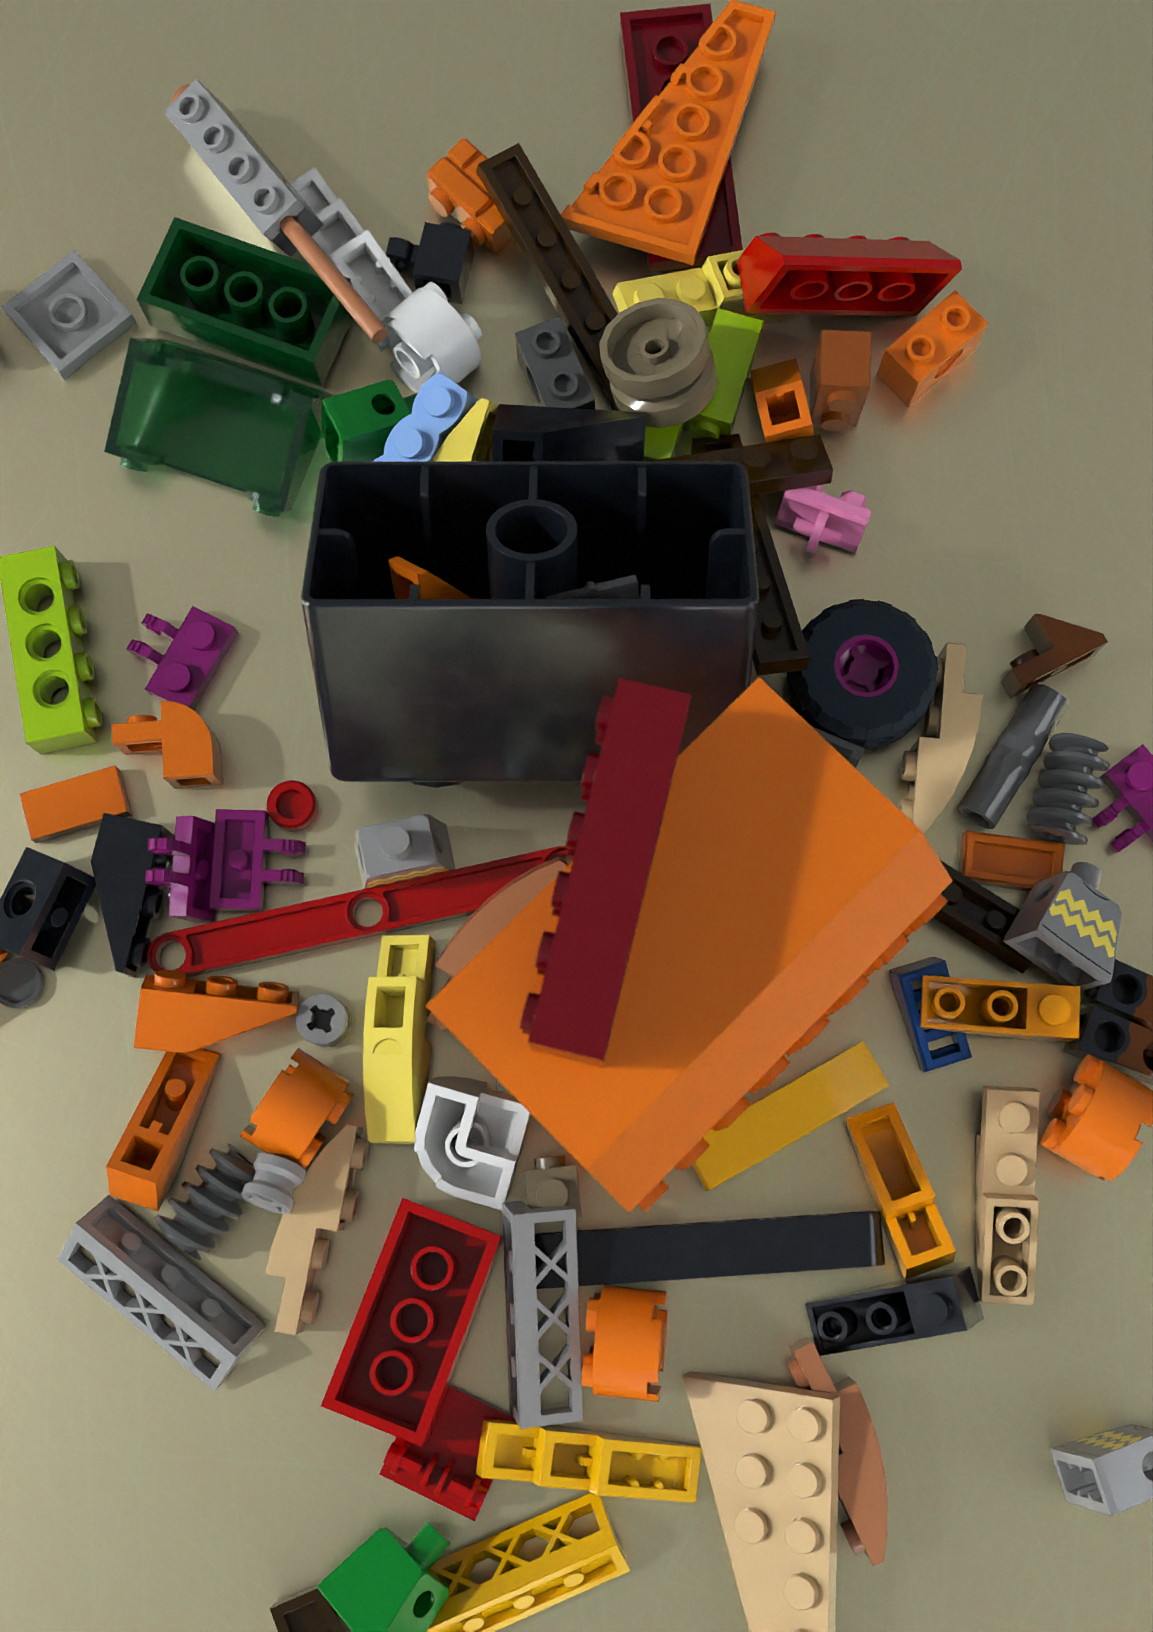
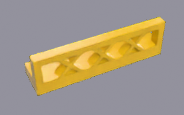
(533, 1584)

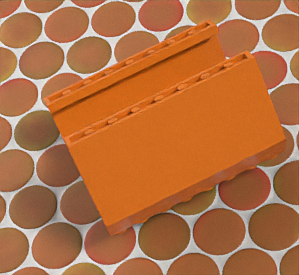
(757, 922)

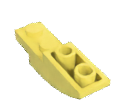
(704, 288)
(394, 1038)

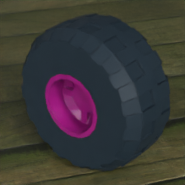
(865, 673)

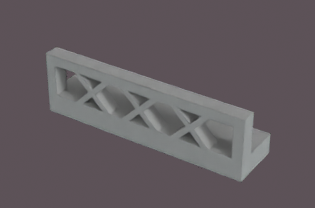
(163, 1285)
(522, 1314)

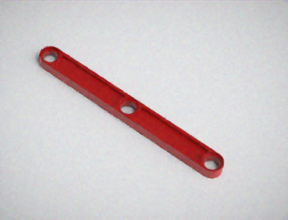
(333, 919)

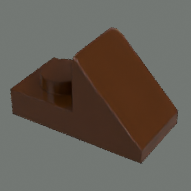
(1057, 649)

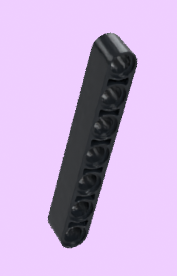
(720, 1248)

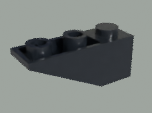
(567, 434)
(124, 897)
(896, 1312)

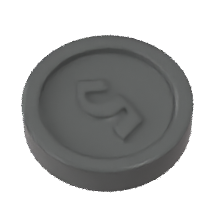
(20, 983)

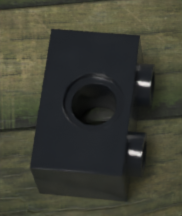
(42, 907)

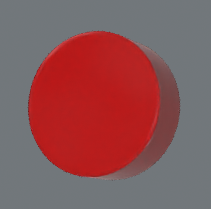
(292, 806)

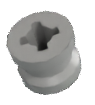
(329, 1027)
(273, 1183)

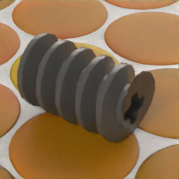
(1066, 788)
(208, 1202)

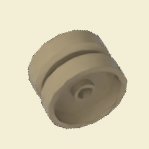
(659, 361)

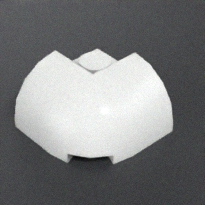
(470, 1139)

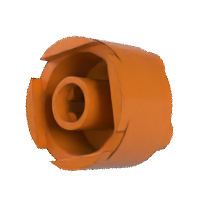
(297, 1108)
(1098, 1119)
(626, 1343)

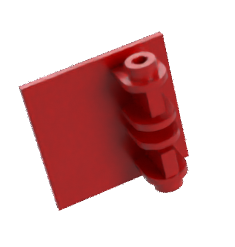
(448, 1461)

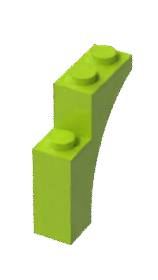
(734, 346)

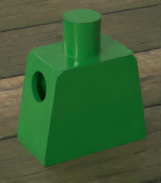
(360, 421)
(389, 1583)

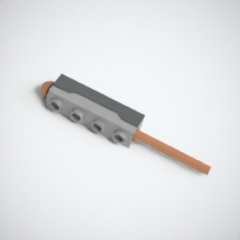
(262, 191)

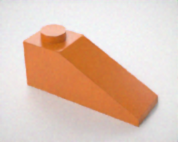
(161, 1128)

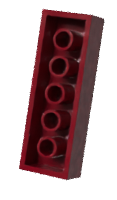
(609, 872)

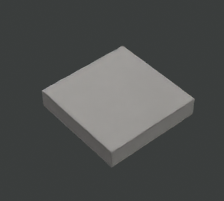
(69, 314)

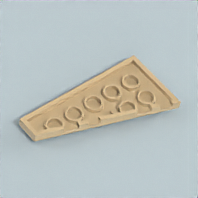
(776, 1494)

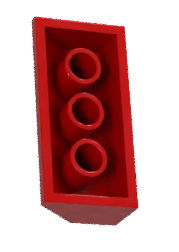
(842, 275)

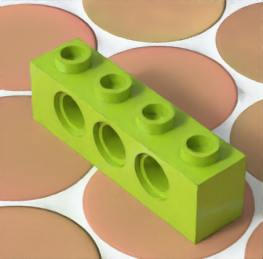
(24, 583)

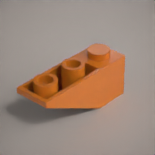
(192, 1014)

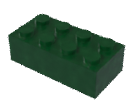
(244, 302)

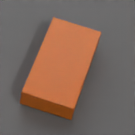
(74, 803)
(1009, 860)

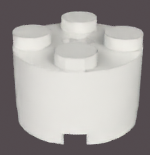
(430, 338)

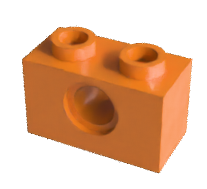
(931, 348)

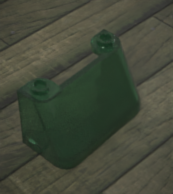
(215, 421)

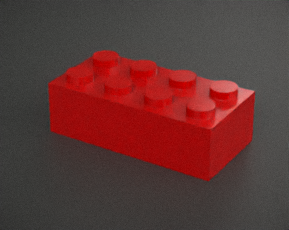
(412, 1322)

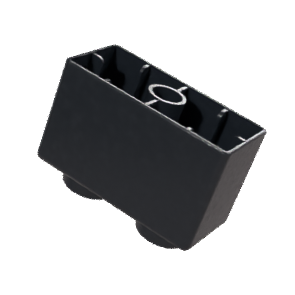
(512, 677)

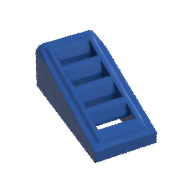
(907, 997)

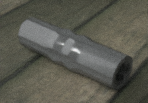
(1013, 756)

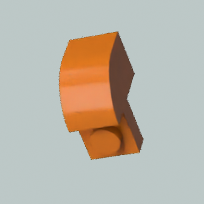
(186, 741)

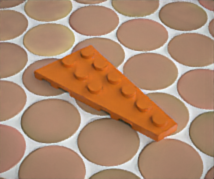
(673, 156)

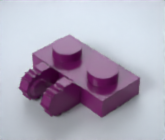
(190, 659)
(1133, 786)
(240, 860)
(191, 869)

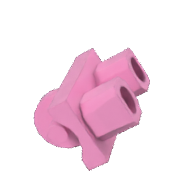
(825, 517)

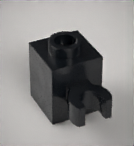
(441, 258)

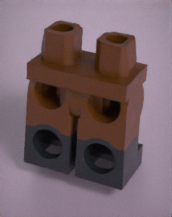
(1118, 1023)

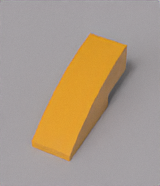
(900, 1191)

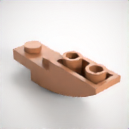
(492, 918)
(860, 1461)

